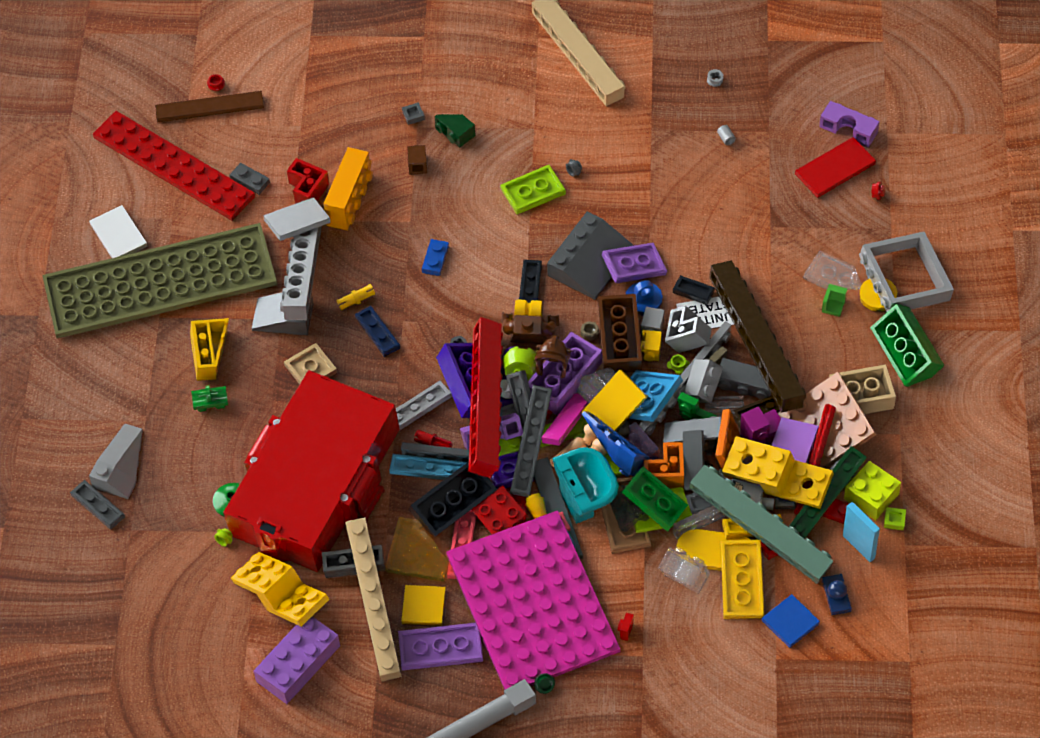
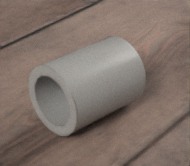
(726, 135)

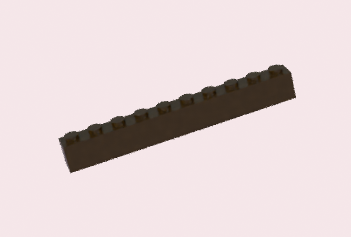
(757, 336)

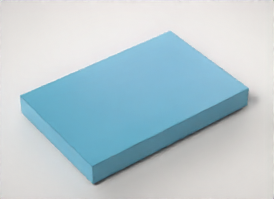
(861, 531)

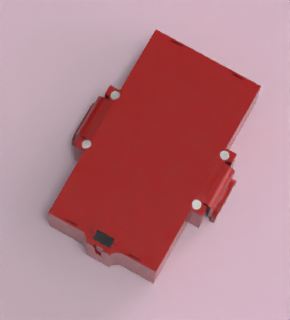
(313, 471)

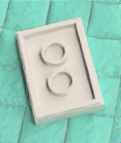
(118, 233)

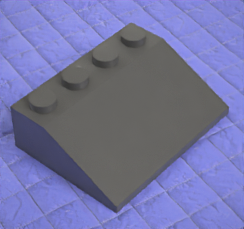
(580, 258)

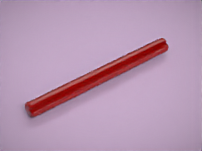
(819, 444)

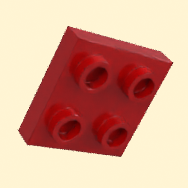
(499, 511)

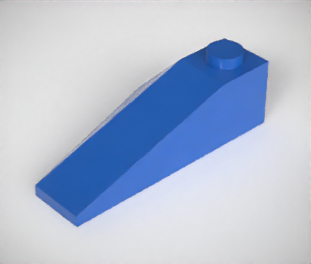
(620, 450)

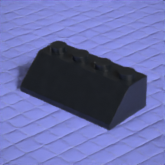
(451, 499)

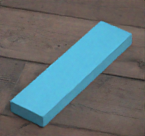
(423, 466)

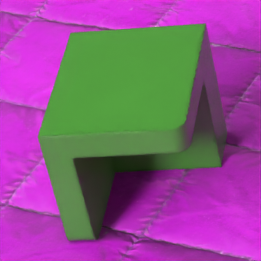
(834, 300)

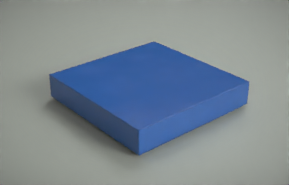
(790, 621)

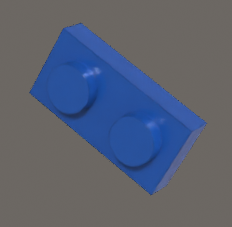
(435, 257)

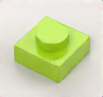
(894, 518)

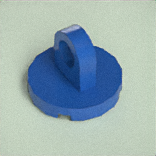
(646, 295)

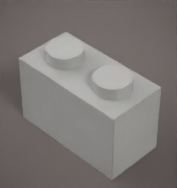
(703, 380)

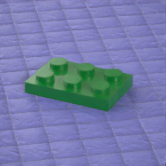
(655, 498)

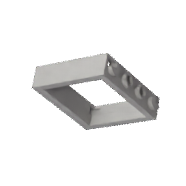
(930, 260)

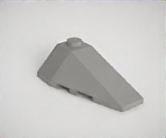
(118, 464)

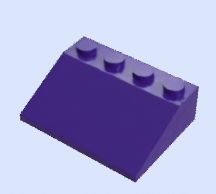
(456, 366)

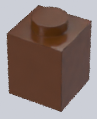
(417, 159)

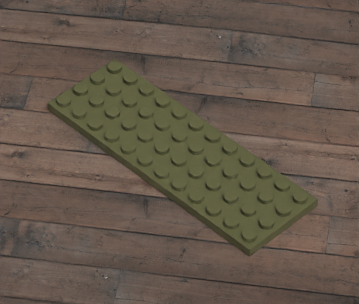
(159, 280)

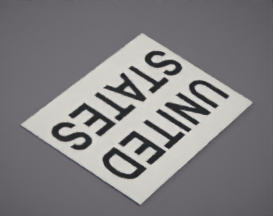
(712, 314)

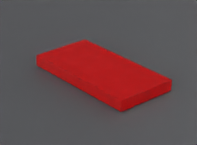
(835, 167)

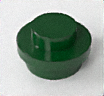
(544, 683)

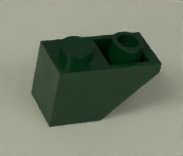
(455, 127)

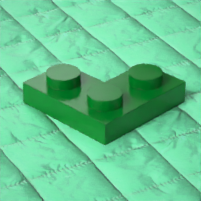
(690, 408)

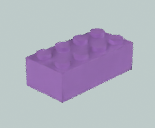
(583, 361)
(296, 659)

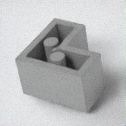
(686, 330)

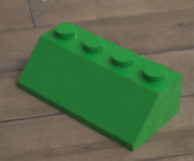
(907, 345)

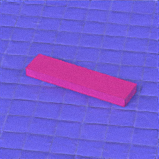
(565, 421)

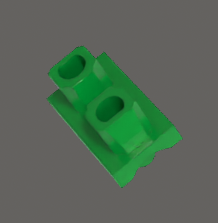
(209, 398)

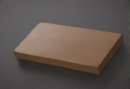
(620, 540)

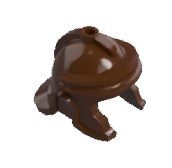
(553, 351)

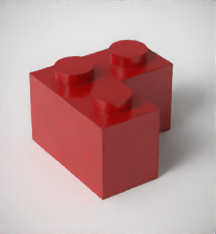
(308, 180)

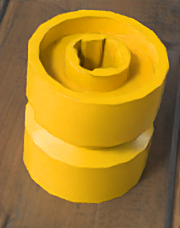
(533, 308)

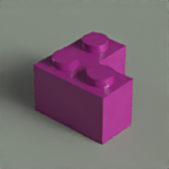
(759, 426)

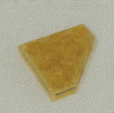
(415, 552)

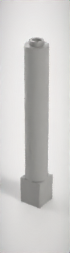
(515, 700)

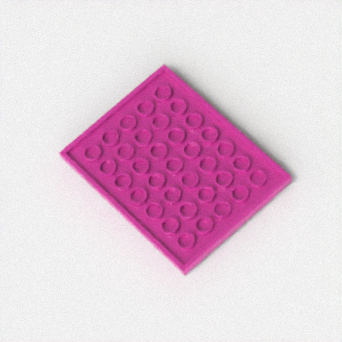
(532, 601)

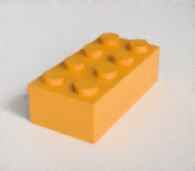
(348, 188)

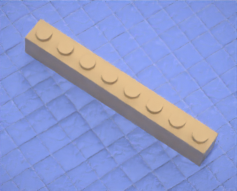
(579, 50)
(373, 599)

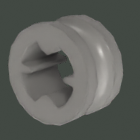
(712, 74)

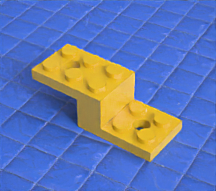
(777, 472)
(280, 588)

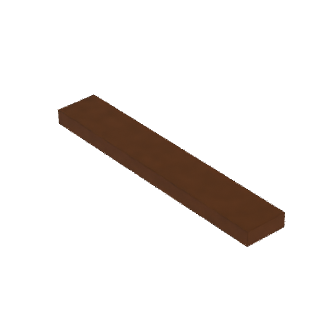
(209, 106)

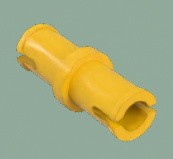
(355, 297)

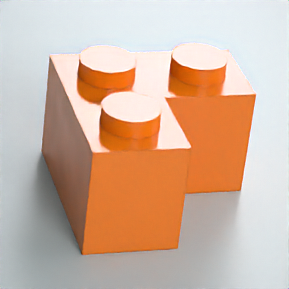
(670, 468)

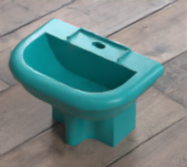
(585, 482)

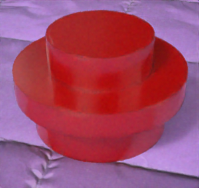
(215, 82)
(878, 190)

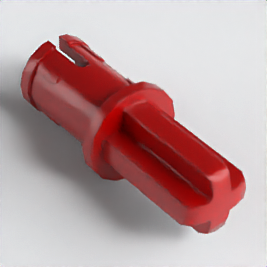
(433, 440)

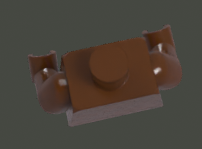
(528, 328)

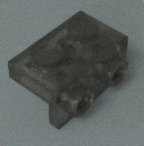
(626, 511)

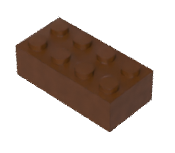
(620, 332)

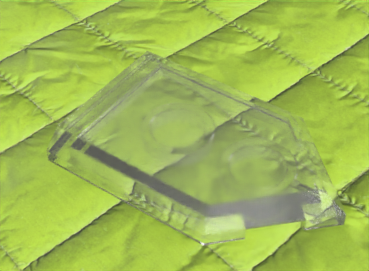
(831, 270)

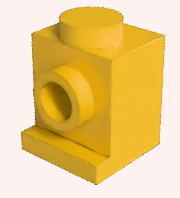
(651, 345)

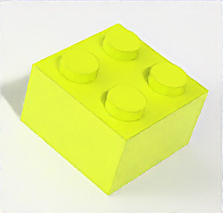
(872, 490)

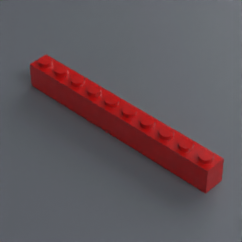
(485, 398)

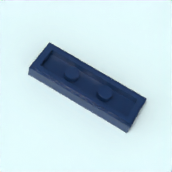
(377, 331)

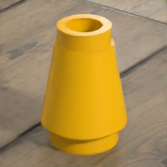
(536, 505)

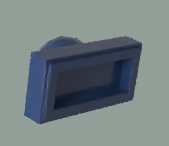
(836, 594)

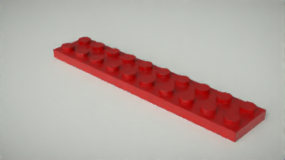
(174, 165)

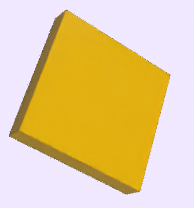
(423, 605)

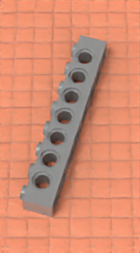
(300, 275)

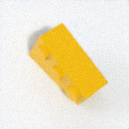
(207, 346)

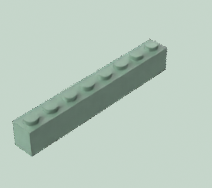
(761, 524)

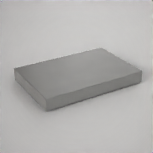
(296, 219)

